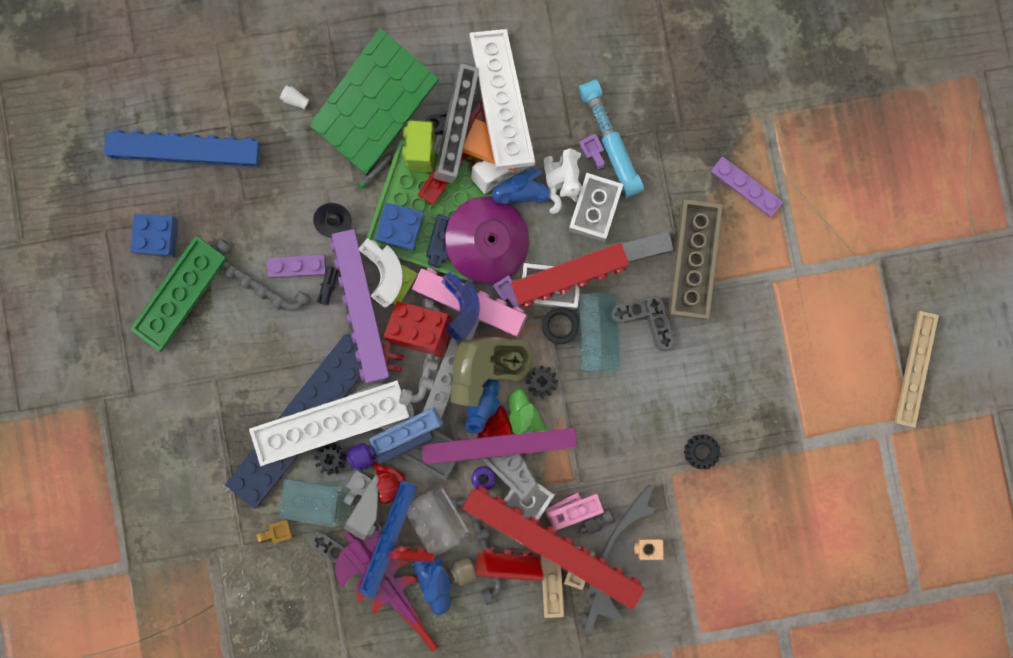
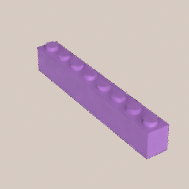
(361, 308)

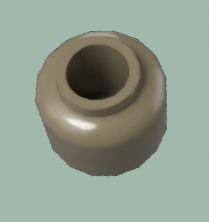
(463, 572)

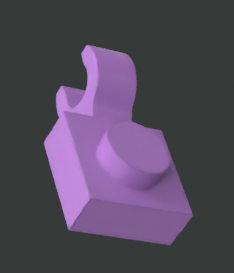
(592, 149)
(505, 290)

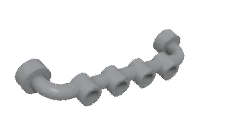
(429, 365)

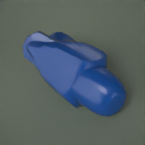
(521, 189)
(487, 407)
(434, 584)

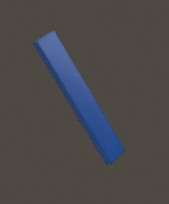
(387, 539)

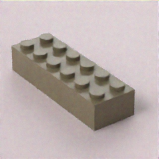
(695, 260)

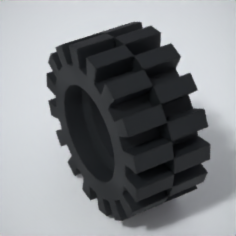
(713, 448)

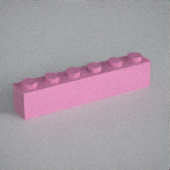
(491, 312)

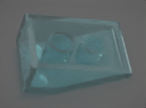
(310, 502)

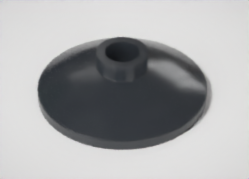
(328, 226)

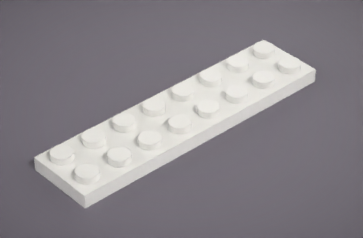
(501, 100)
(328, 423)

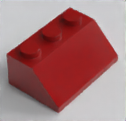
(509, 565)

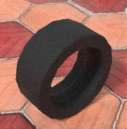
(560, 311)

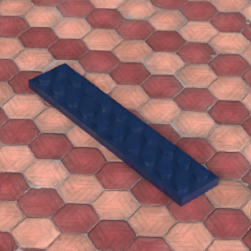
(327, 384)

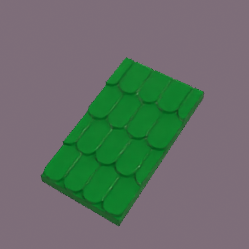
(374, 101)

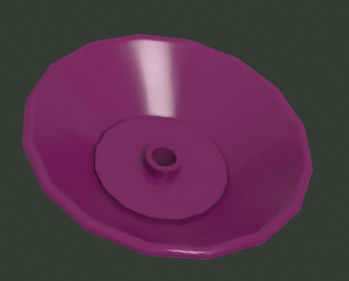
(469, 244)

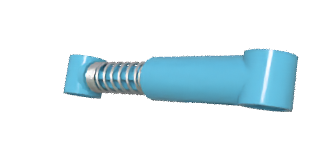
(632, 184)

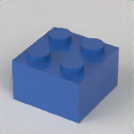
(399, 227)
(154, 235)

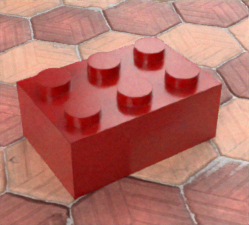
(418, 329)

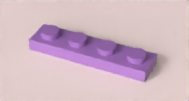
(746, 187)

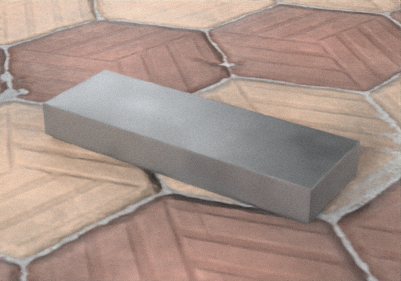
(648, 246)

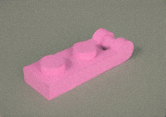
(575, 512)

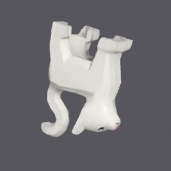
(563, 176)

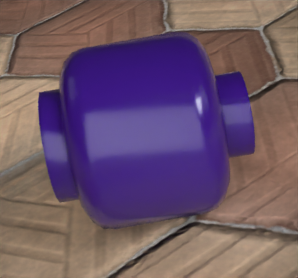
(361, 456)
(476, 477)

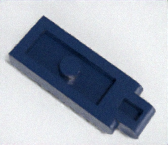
(437, 246)

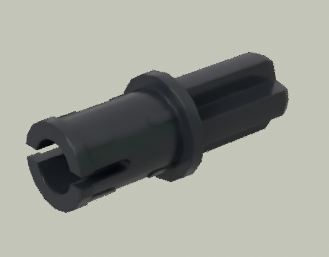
(327, 286)

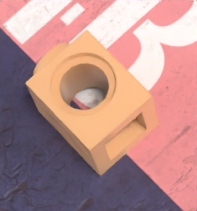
(656, 554)

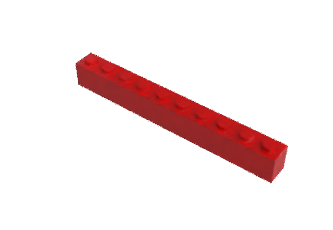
(552, 547)

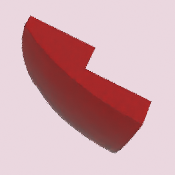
(497, 425)

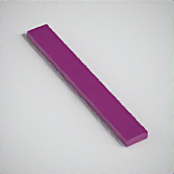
(499, 445)

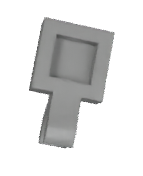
(358, 485)

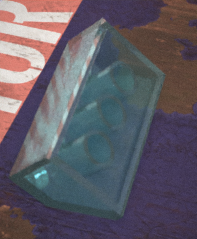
(598, 333)

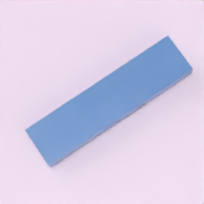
(405, 431)

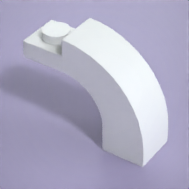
(389, 270)

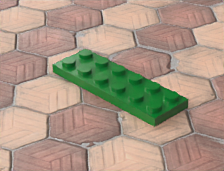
(178, 293)

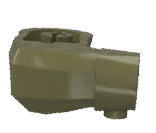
(487, 359)

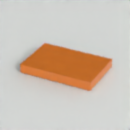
(479, 143)

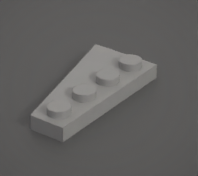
(514, 473)

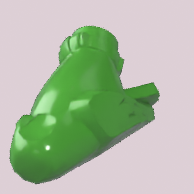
(524, 415)

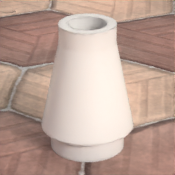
(293, 97)

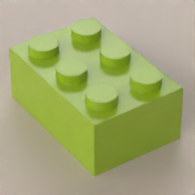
(420, 146)

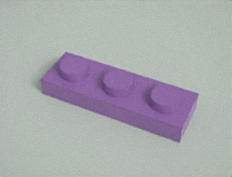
(296, 266)

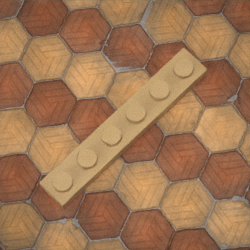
(916, 369)

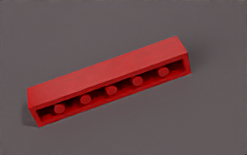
(570, 274)

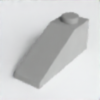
(364, 515)

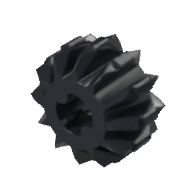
(546, 377)
(336, 462)

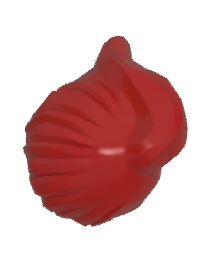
(388, 482)

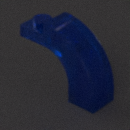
(468, 303)

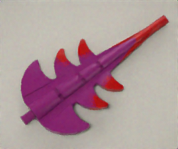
(356, 559)

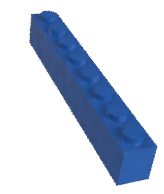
(182, 149)

